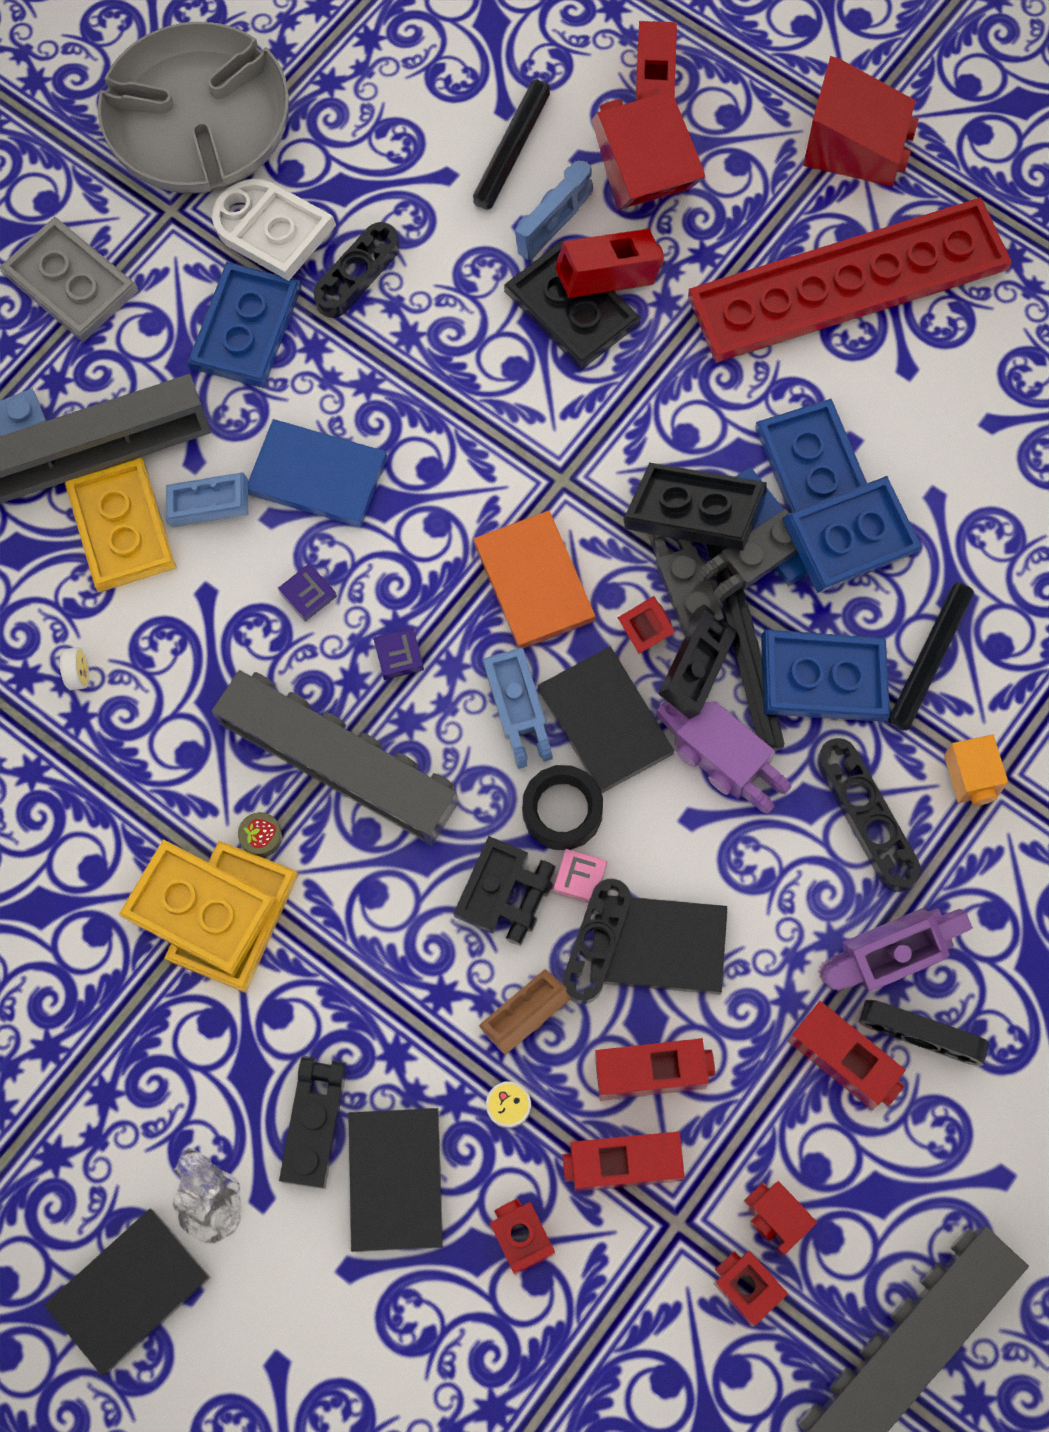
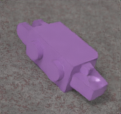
(725, 751)
(895, 949)

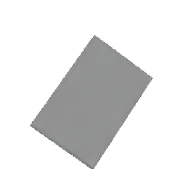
(69, 279)

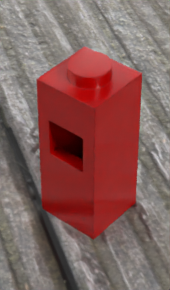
(656, 56)
(609, 262)
(848, 1057)
(653, 1069)
(624, 1161)

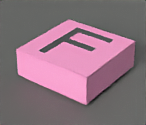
(579, 875)

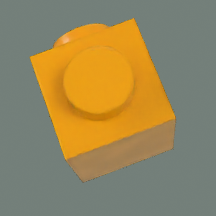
(976, 770)

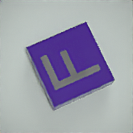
(307, 592)
(398, 653)

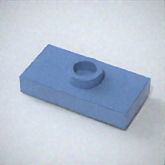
(207, 499)

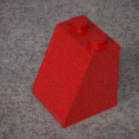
(860, 126)
(646, 148)

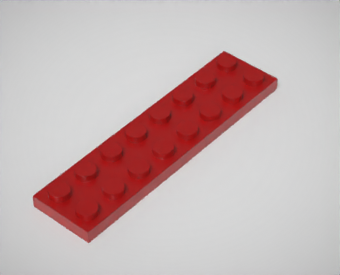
(848, 279)

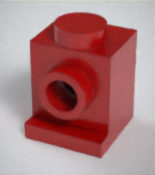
(646, 624)
(779, 1216)
(527, 1253)
(766, 1290)

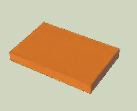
(534, 580)

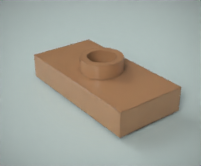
(525, 1011)

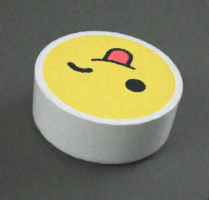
(74, 668)
(508, 1104)

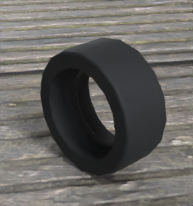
(562, 775)

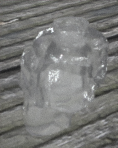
(206, 1198)

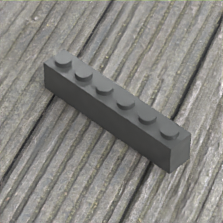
(100, 437)
(336, 756)
(921, 1339)

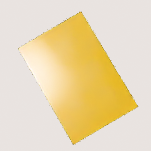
(120, 525)
(262, 874)
(198, 907)

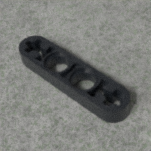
(874, 811)

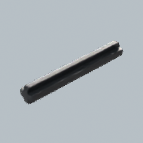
(511, 144)
(931, 656)

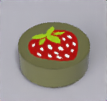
(260, 834)

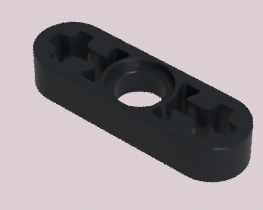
(357, 253)
(596, 907)
(924, 1032)

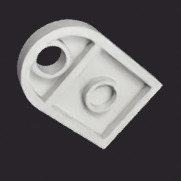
(272, 227)

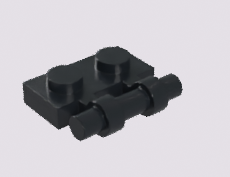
(492, 884)

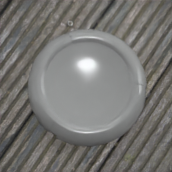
(194, 107)

